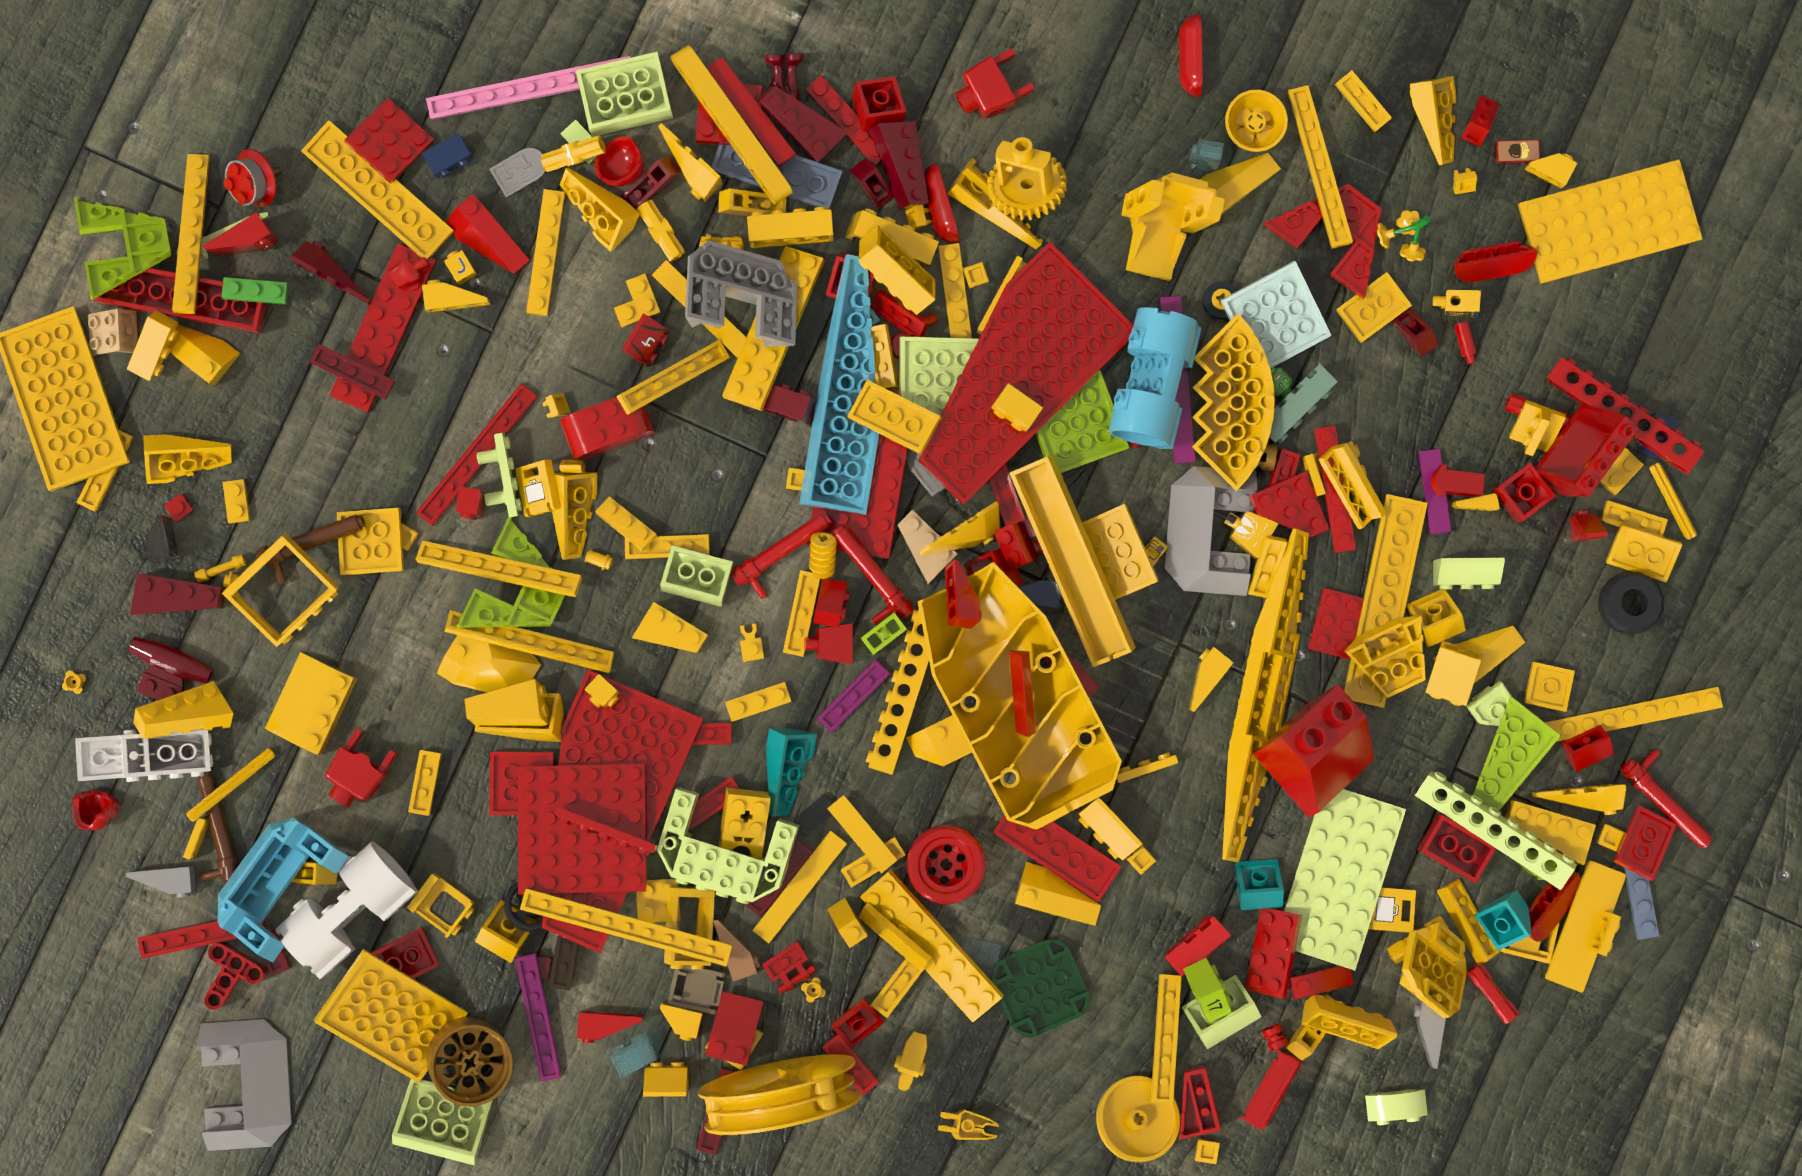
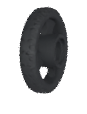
(518, 918)

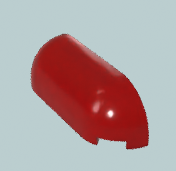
(1191, 55)
(939, 206)
(1494, 261)
(1551, 907)

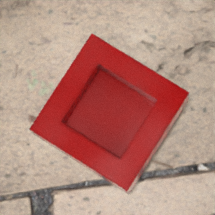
(179, 508)

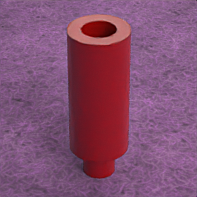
(1466, 341)

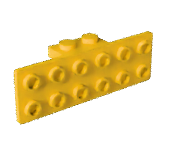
(1587, 927)

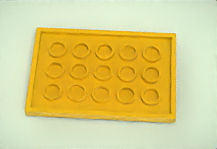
(387, 1014)

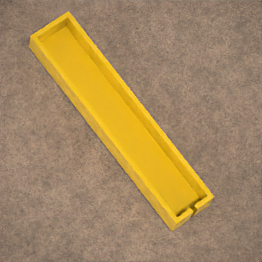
(1072, 560)

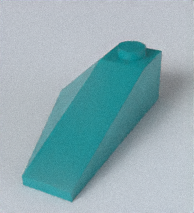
(786, 758)

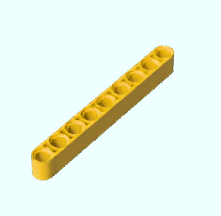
(731, 124)

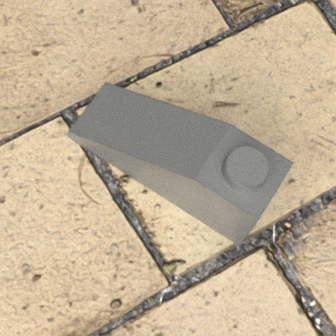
(169, 880)
(1431, 1031)

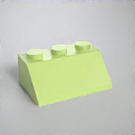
(1467, 572)
(696, 576)
(1243, 1013)

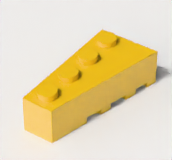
(918, 246)
(186, 711)
(1563, 832)

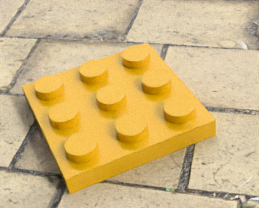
(376, 546)

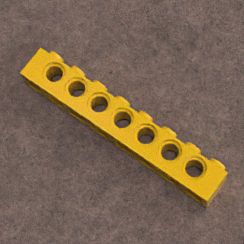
(887, 763)

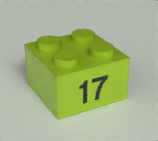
(1208, 990)

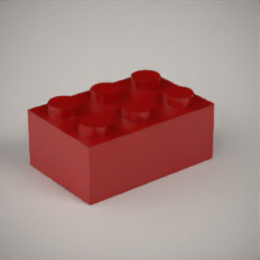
(1456, 848)

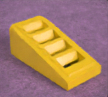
(1484, 503)

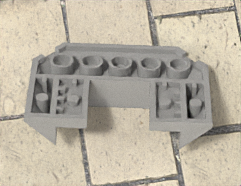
(745, 276)
(1190, 533)
(263, 1078)

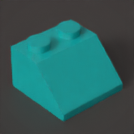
(1259, 884)
(1505, 919)

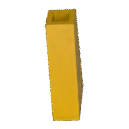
(510, 706)

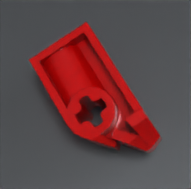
(1456, 482)

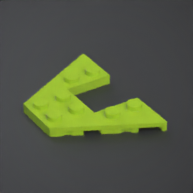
(144, 240)
(532, 605)

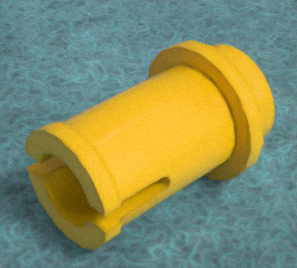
(599, 559)

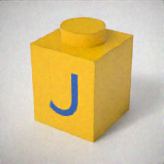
(460, 266)

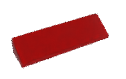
(1022, 692)

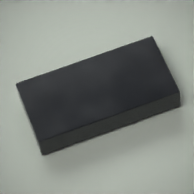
(814, 815)

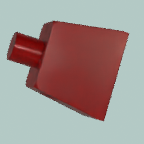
(832, 644)

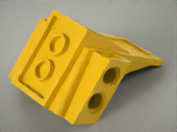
(1161, 213)

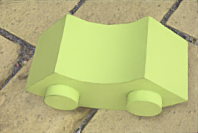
(1396, 1105)

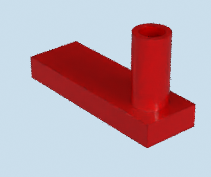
(897, 314)

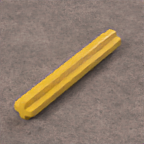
(1673, 501)

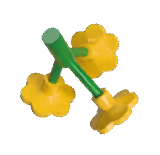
(1409, 224)

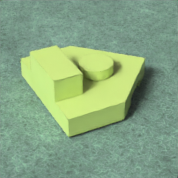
(1490, 704)

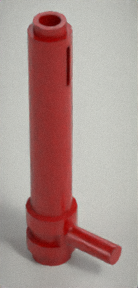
(754, 566)
(893, 597)
(1643, 780)

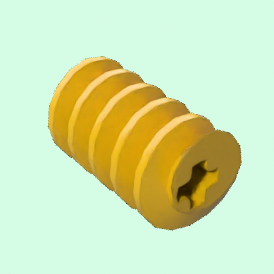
(822, 555)

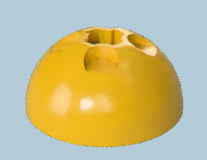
(1256, 109)

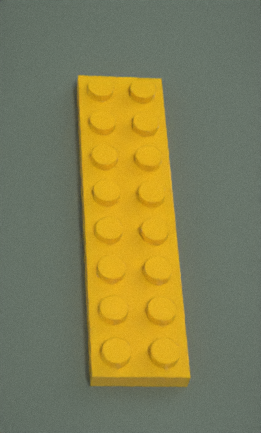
(387, 202)
(758, 364)
(949, 962)

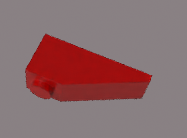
(1586, 527)
(962, 602)
(1320, 981)
(598, 1025)

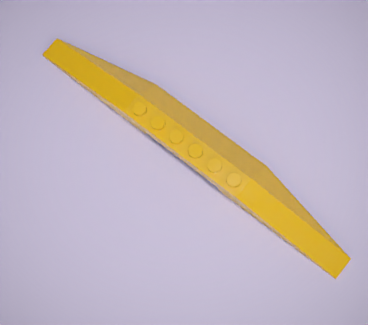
(1263, 693)

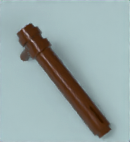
(313, 539)
(227, 860)

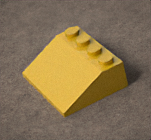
(311, 704)

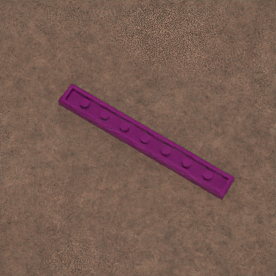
(1182, 448)

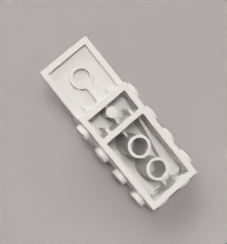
(133, 757)

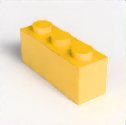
(153, 346)

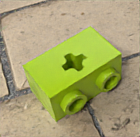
(883, 633)

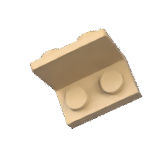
(113, 331)

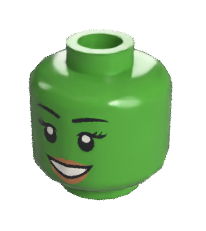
(1281, 382)

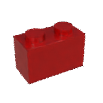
(470, 503)
(830, 603)
(1588, 748)

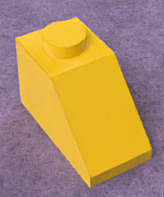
(1553, 169)
(315, 874)
(682, 1020)

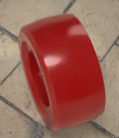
(962, 843)

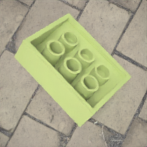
(624, 94)
(439, 1126)

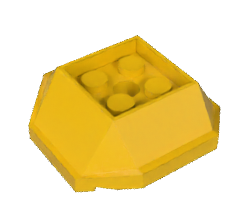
(1435, 968)

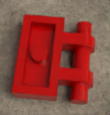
(784, 962)

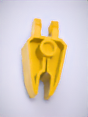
(911, 1063)
(965, 1125)

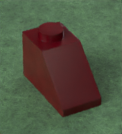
(872, 182)
(1416, 332)

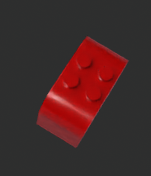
(604, 428)

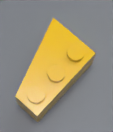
(667, 629)

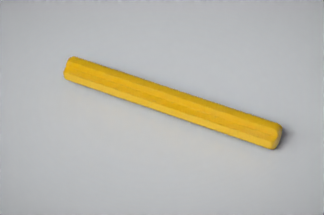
(231, 784)

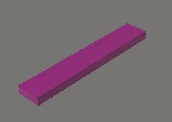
(538, 1017)

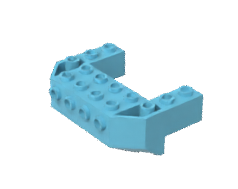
(266, 875)

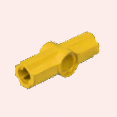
(573, 153)
(661, 230)

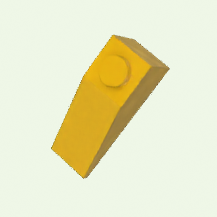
(746, 202)
(447, 297)
(1209, 672)
(1305, 1039)

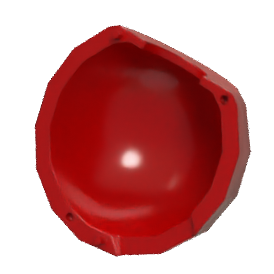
(621, 162)

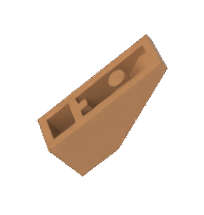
(741, 960)

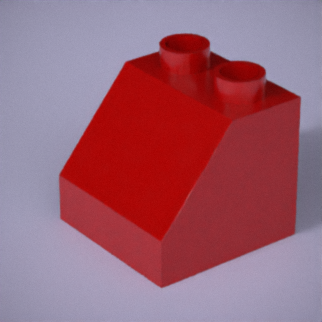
(1319, 750)

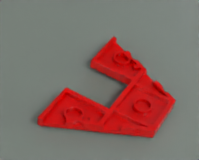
(1363, 223)

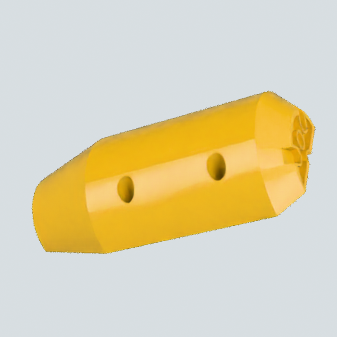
(1050, 766)

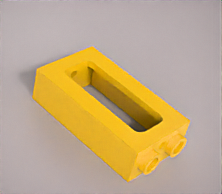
(704, 922)

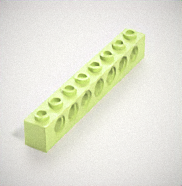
(1501, 840)

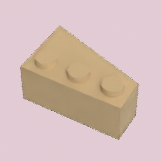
(918, 536)

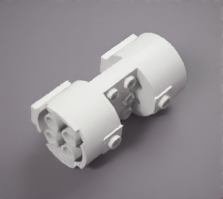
(317, 934)

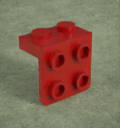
(1015, 545)

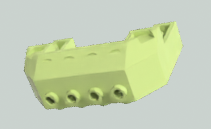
(718, 867)

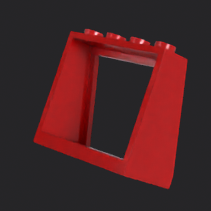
(1577, 446)

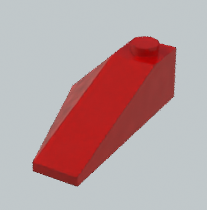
(481, 232)

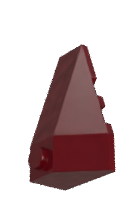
(318, 262)

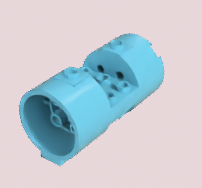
(1147, 407)

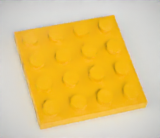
(1120, 551)

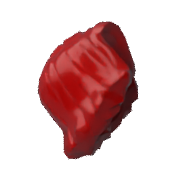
(94, 809)

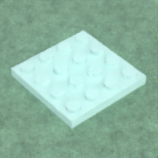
(1279, 313)

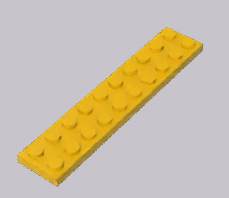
(1387, 583)

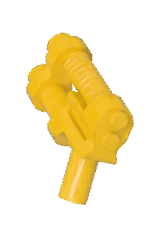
(735, 242)

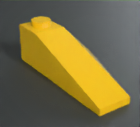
(1241, 179)
(178, 456)
(1494, 647)
(546, 733)
(1051, 894)

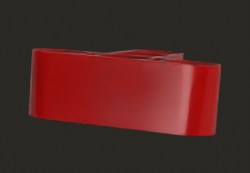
(235, 974)

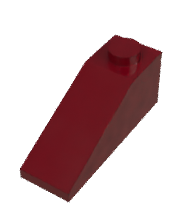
(652, 182)

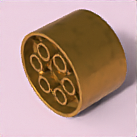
(470, 1094)

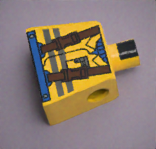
(1468, 303)

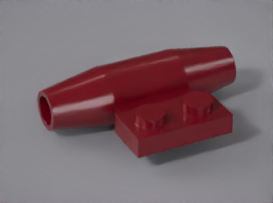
(166, 668)

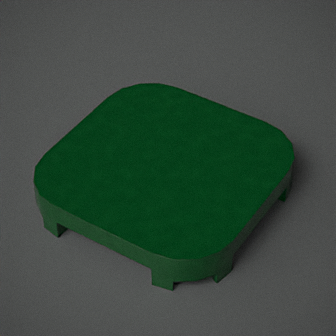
(1040, 987)

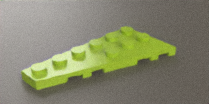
(1515, 752)

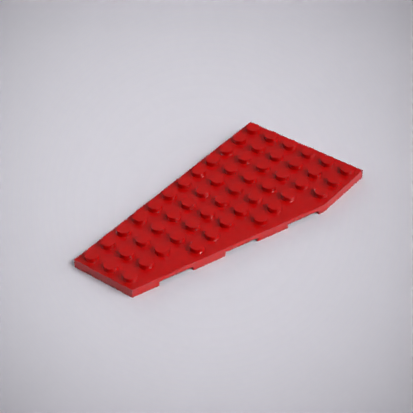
(1043, 340)
(629, 732)

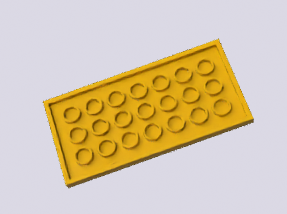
(1610, 221)
(62, 399)

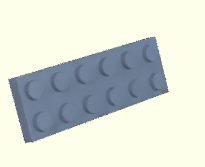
(809, 180)

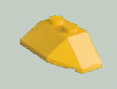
(940, 742)

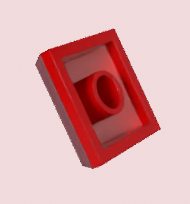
(857, 1022)

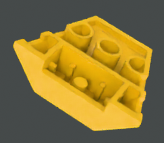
(1391, 654)

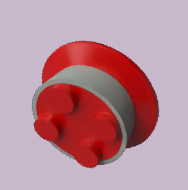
(251, 179)

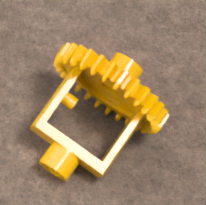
(1025, 180)

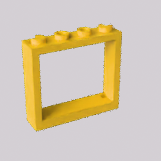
(253, 616)

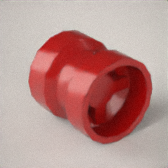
(1274, 1037)

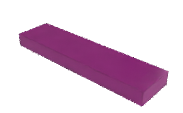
(1437, 506)
(853, 696)

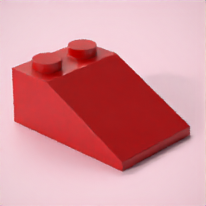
(245, 237)
(409, 954)
(734, 1028)

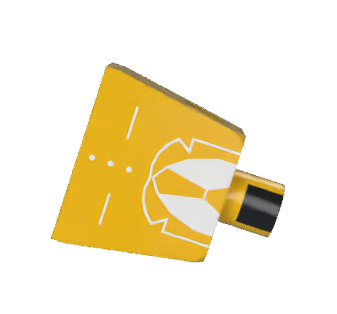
(1250, 531)

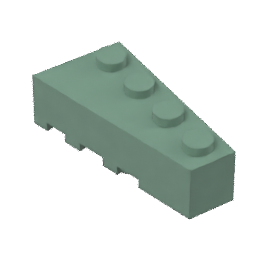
(1299, 401)

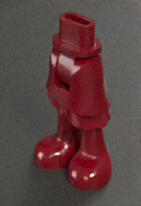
(792, 62)

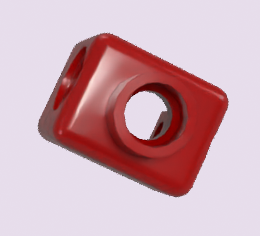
(988, 89)
(355, 774)

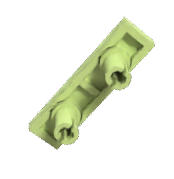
(510, 484)

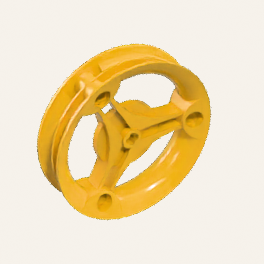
(779, 1094)

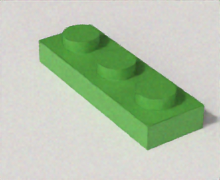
(255, 291)

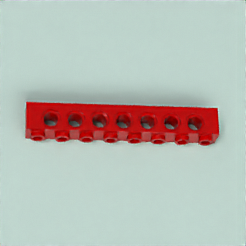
(1647, 438)

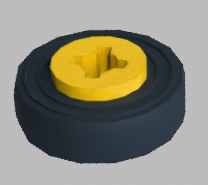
(1212, 298)

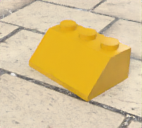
(1109, 829)

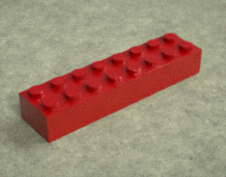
(155, 291)

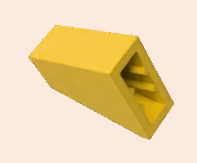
(847, 922)

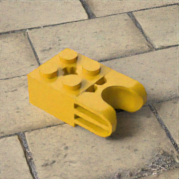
(744, 830)

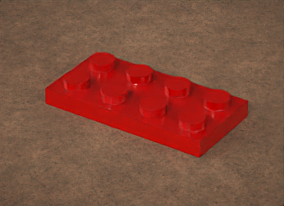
(1273, 952)

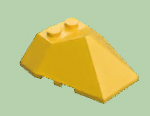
(486, 665)

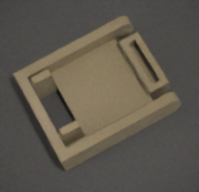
(699, 991)

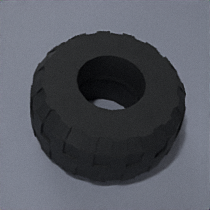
(1650, 597)

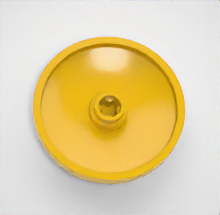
(1133, 1124)

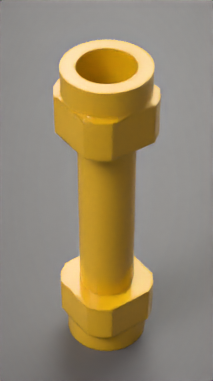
(204, 575)

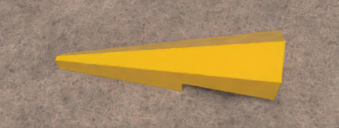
(972, 191)

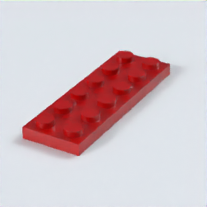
(1062, 855)

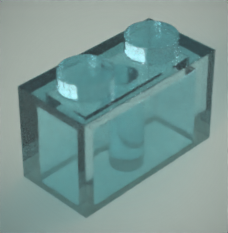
(1206, 154)
(634, 1055)

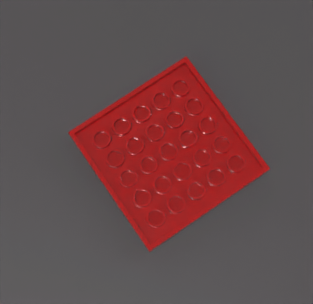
(567, 859)

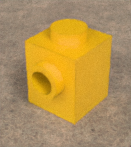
(602, 692)

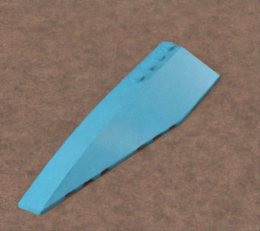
(840, 449)

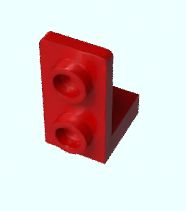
(1480, 121)

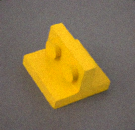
(1537, 427)

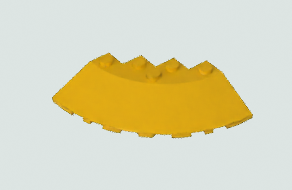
(1238, 402)

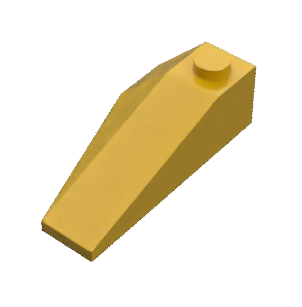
(1433, 106)
(698, 173)
(606, 212)
(203, 353)
(576, 496)
(969, 533)
(1598, 797)

